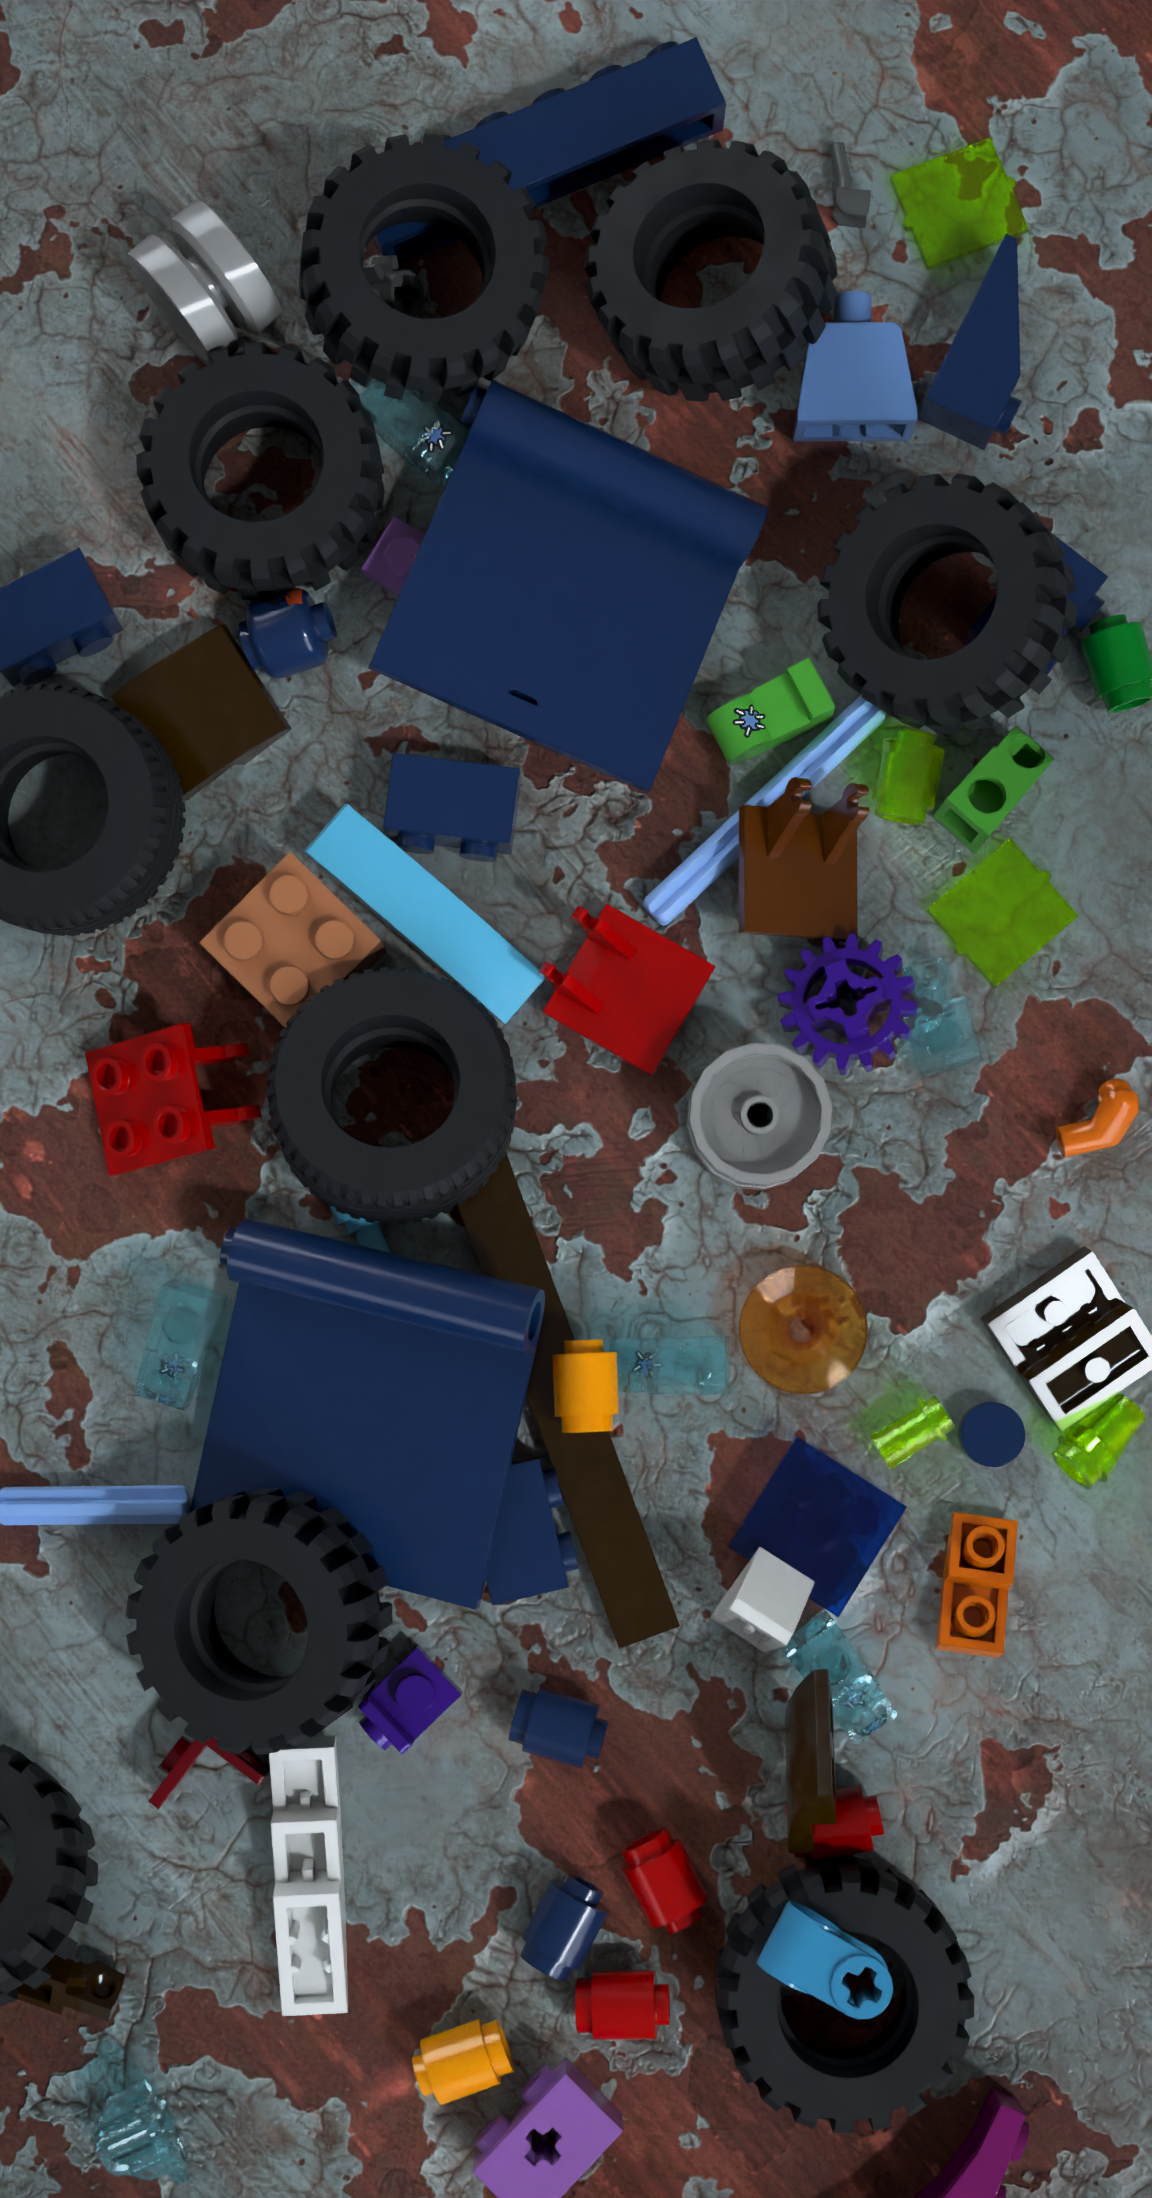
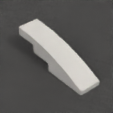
(309, 1878)

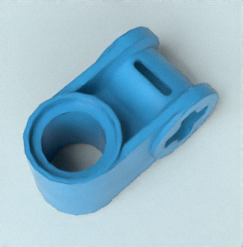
(815, 1957)

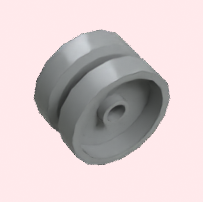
(204, 282)
(793, 1101)

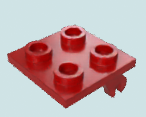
(626, 987)
(152, 1098)

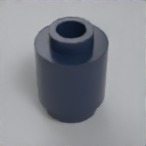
(558, 1727)
(563, 1926)

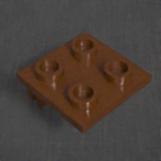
(800, 865)

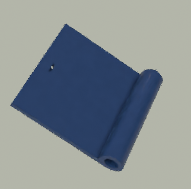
(569, 581)
(376, 1394)

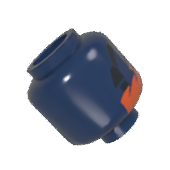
(287, 633)

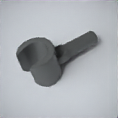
(850, 205)

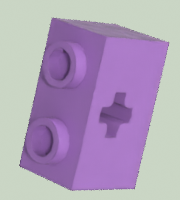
(583, 2128)

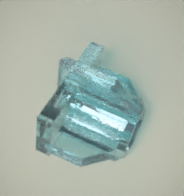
(140, 2136)

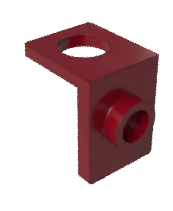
(186, 1753)

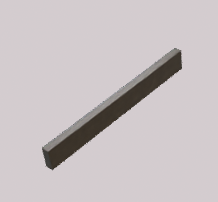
(585, 1460)

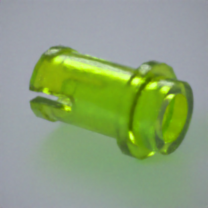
(913, 1431)

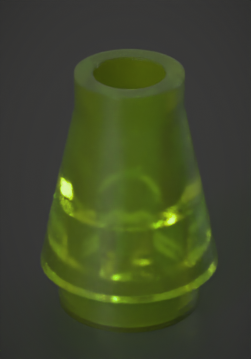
(1097, 1443)

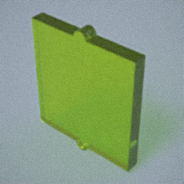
(958, 204)
(1002, 913)

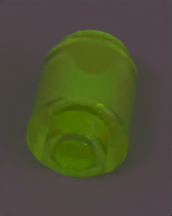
(907, 777)

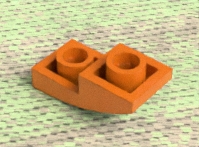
(976, 1585)

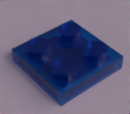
(819, 1523)

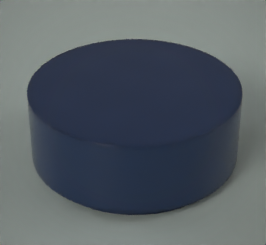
(991, 1434)

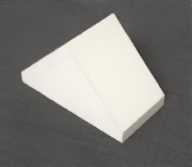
(764, 1602)

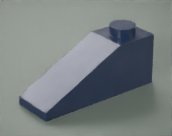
(983, 362)

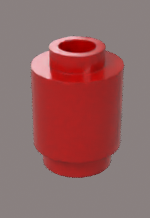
(856, 1825)
(664, 1881)
(621, 2005)

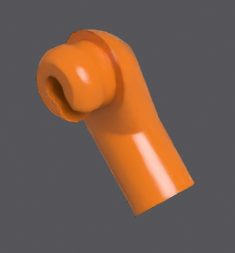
(1108, 1125)

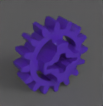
(823, 1010)

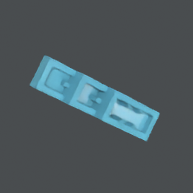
(424, 913)

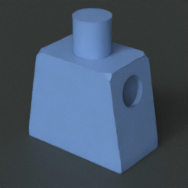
(856, 379)

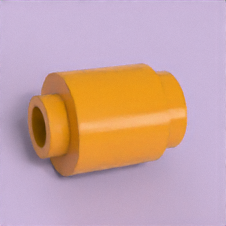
(585, 1387)
(463, 2060)

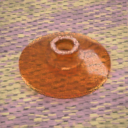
(837, 1324)

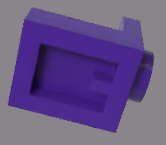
(407, 1701)

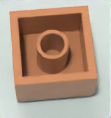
(291, 940)

